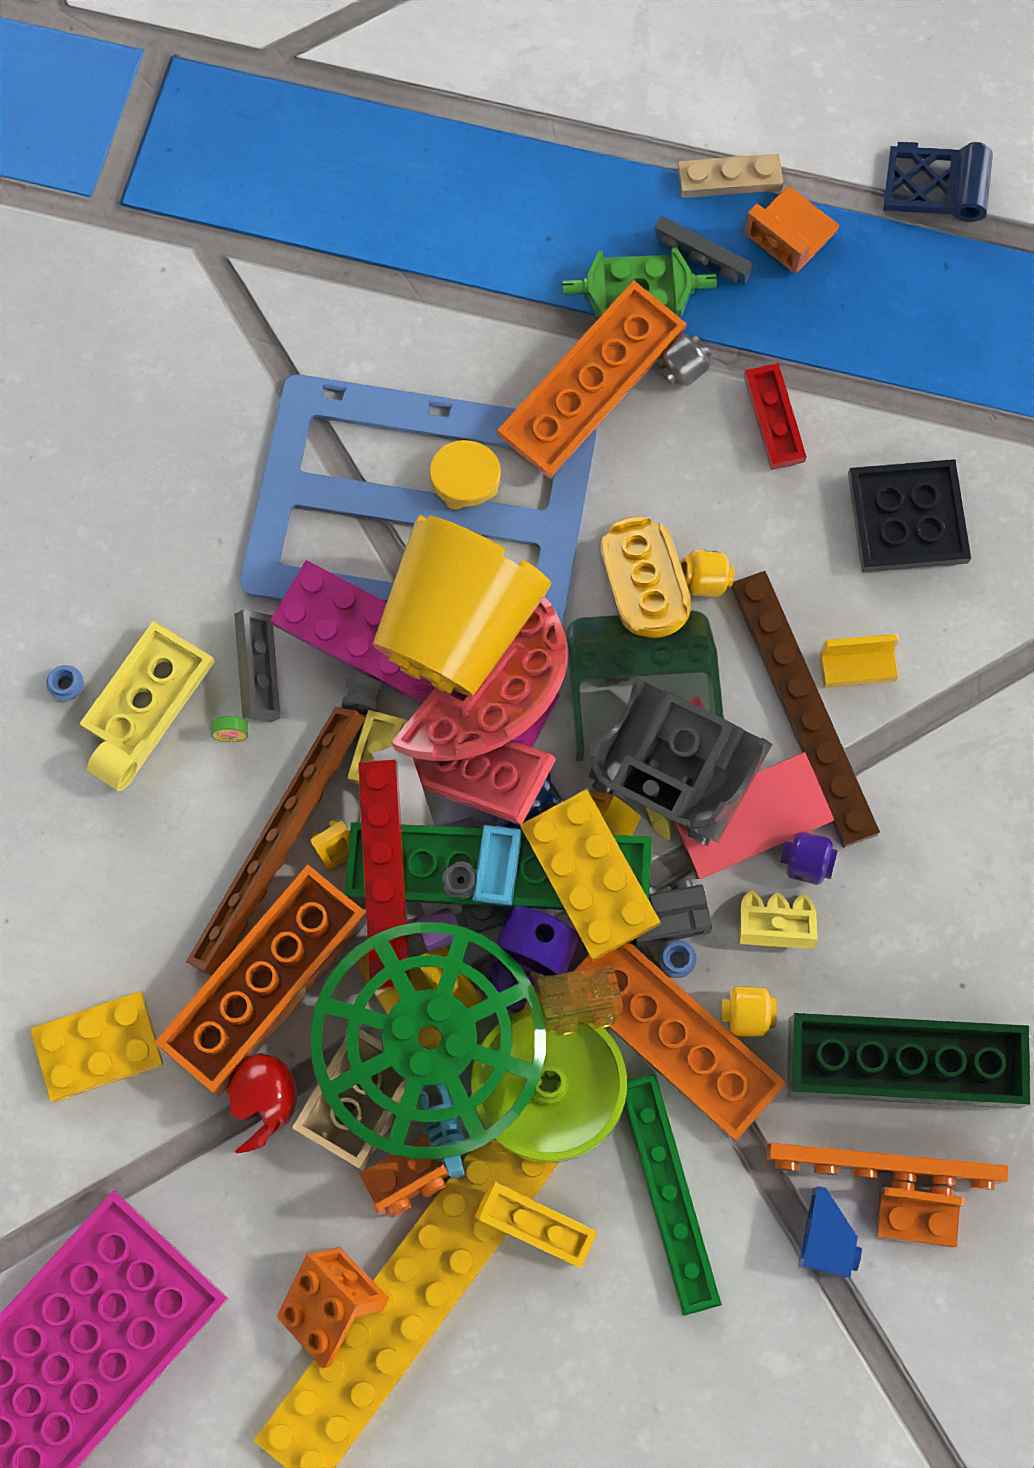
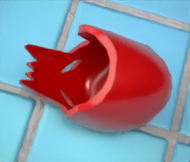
(263, 1087)

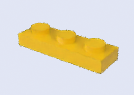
(536, 1224)

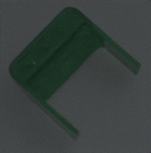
(606, 649)

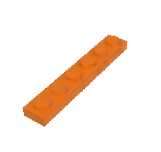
(903, 1167)

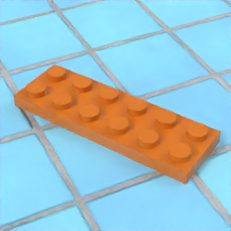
(591, 379)
(688, 1044)

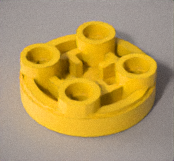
(465, 474)

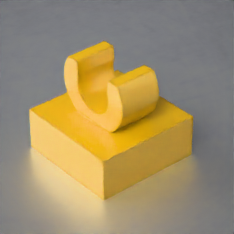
(332, 844)

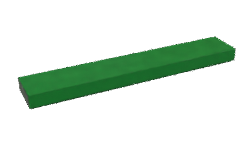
(670, 1196)

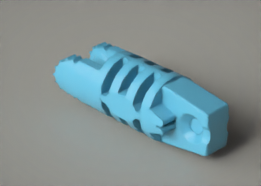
(443, 1132)

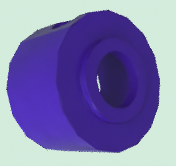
(522, 945)

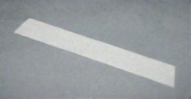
(413, 806)

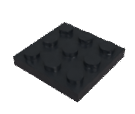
(909, 515)

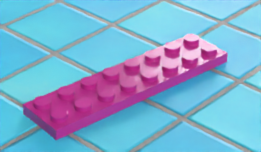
(343, 625)

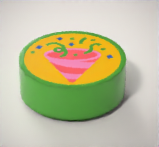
(229, 729)

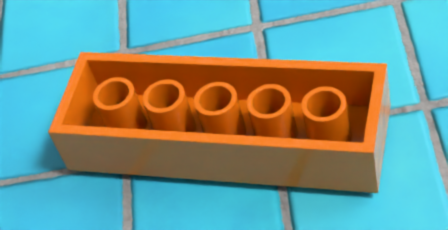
(262, 980)

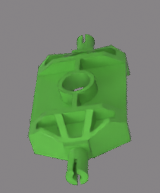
(662, 275)

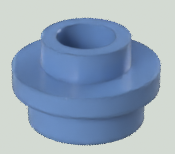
(60, 674)
(682, 948)

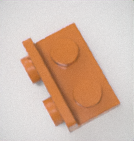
(918, 1214)

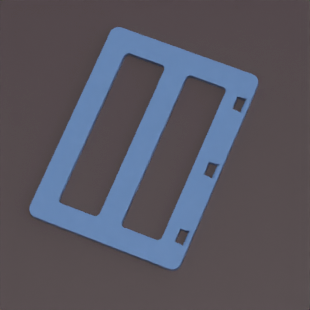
(288, 487)

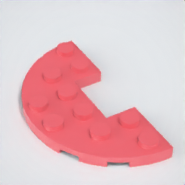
(504, 704)

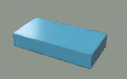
(497, 865)

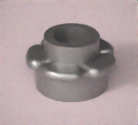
(450, 878)

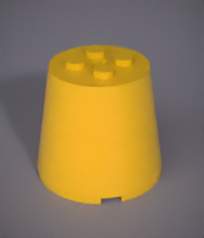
(455, 606)

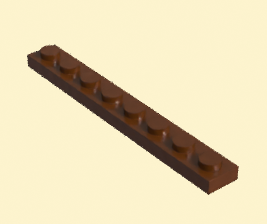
(804, 708)

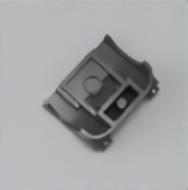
(677, 761)

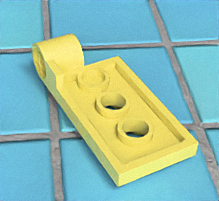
(132, 731)

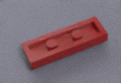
(774, 416)

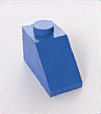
(828, 1238)

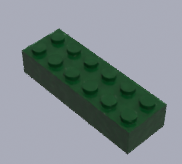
(908, 1061)

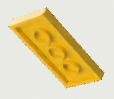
(590, 874)

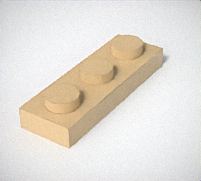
(730, 175)

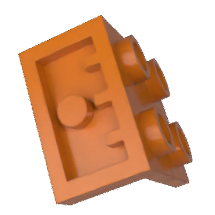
(790, 229)
(401, 1179)
(326, 1300)

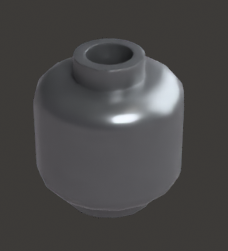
(685, 360)

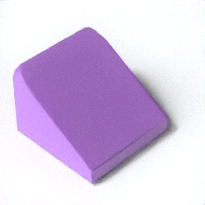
(437, 940)

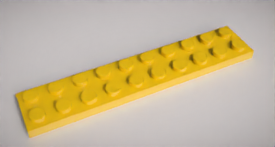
(423, 1285)

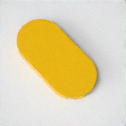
(645, 577)

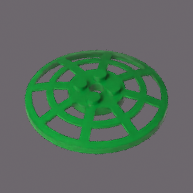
(423, 1065)

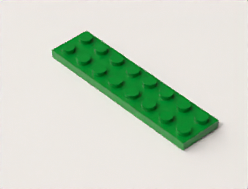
(434, 848)

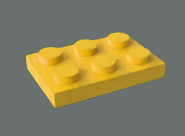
(96, 1047)

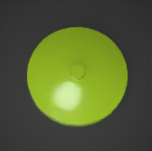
(574, 1099)

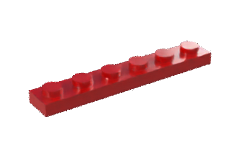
(383, 857)

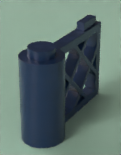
(967, 184)

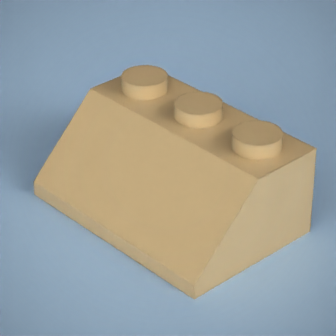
(325, 1128)

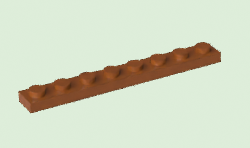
(276, 840)

